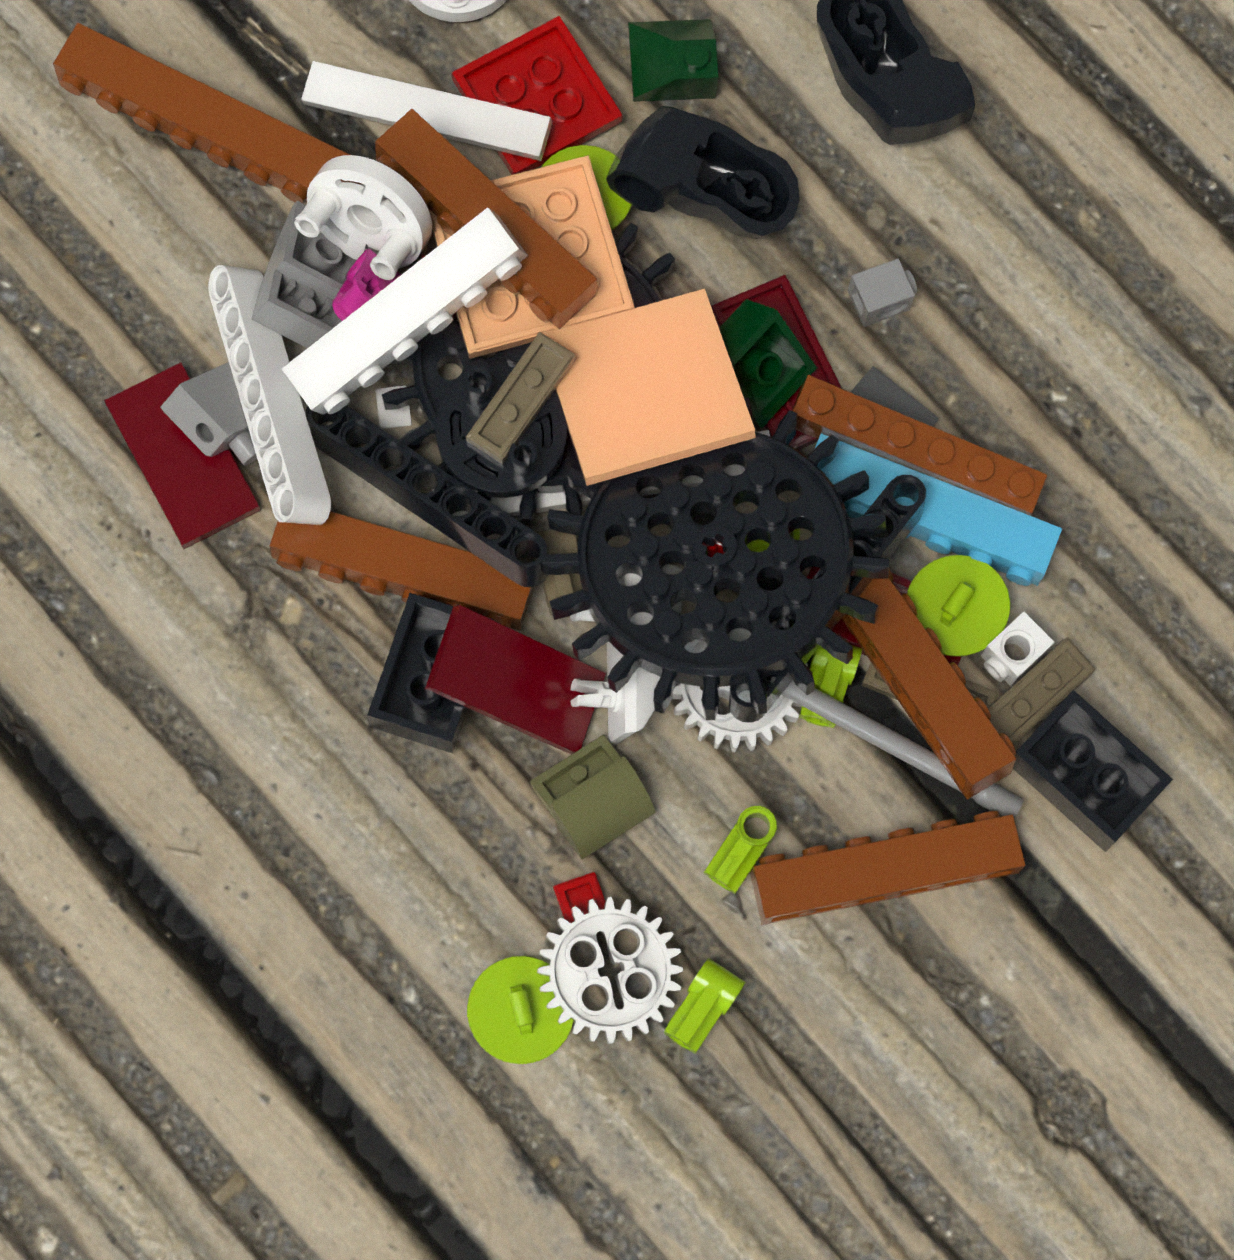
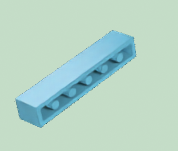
(955, 518)

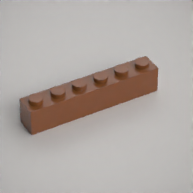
(459, 192)
(915, 445)
(399, 564)
(932, 690)
(886, 868)

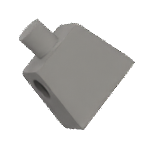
(212, 414)

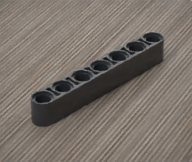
(436, 506)
(899, 523)

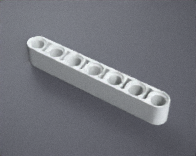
(269, 400)

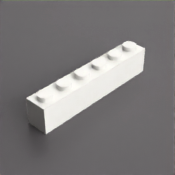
(405, 313)

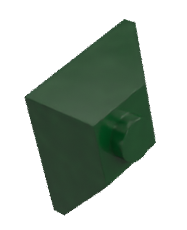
(673, 60)
(764, 358)

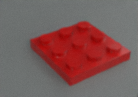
(543, 76)

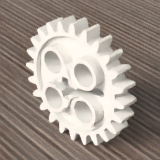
(727, 725)
(649, 960)

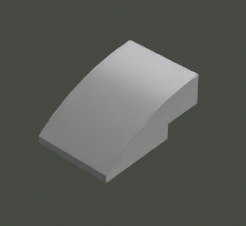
(301, 284)

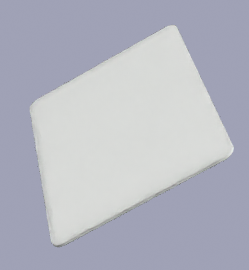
(394, 417)

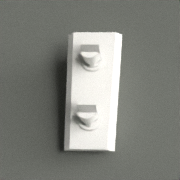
(633, 703)

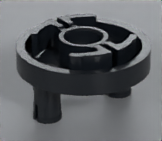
(527, 462)

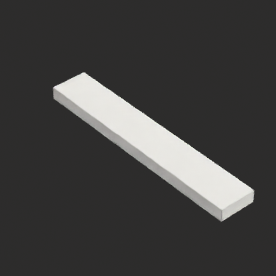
(449, 114)

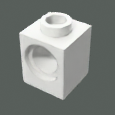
(1028, 637)

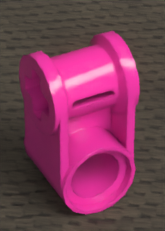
(359, 286)

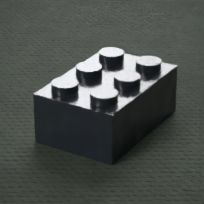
(400, 700)
(1089, 771)

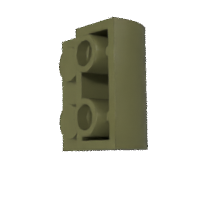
(593, 796)

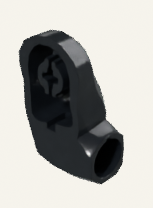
(890, 71)
(705, 174)

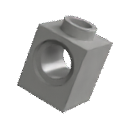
(882, 292)

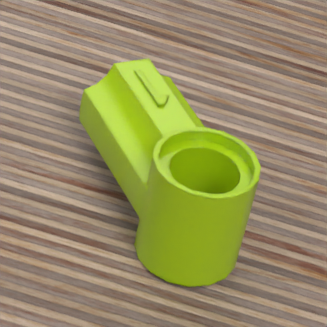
(831, 678)
(739, 851)
(708, 997)

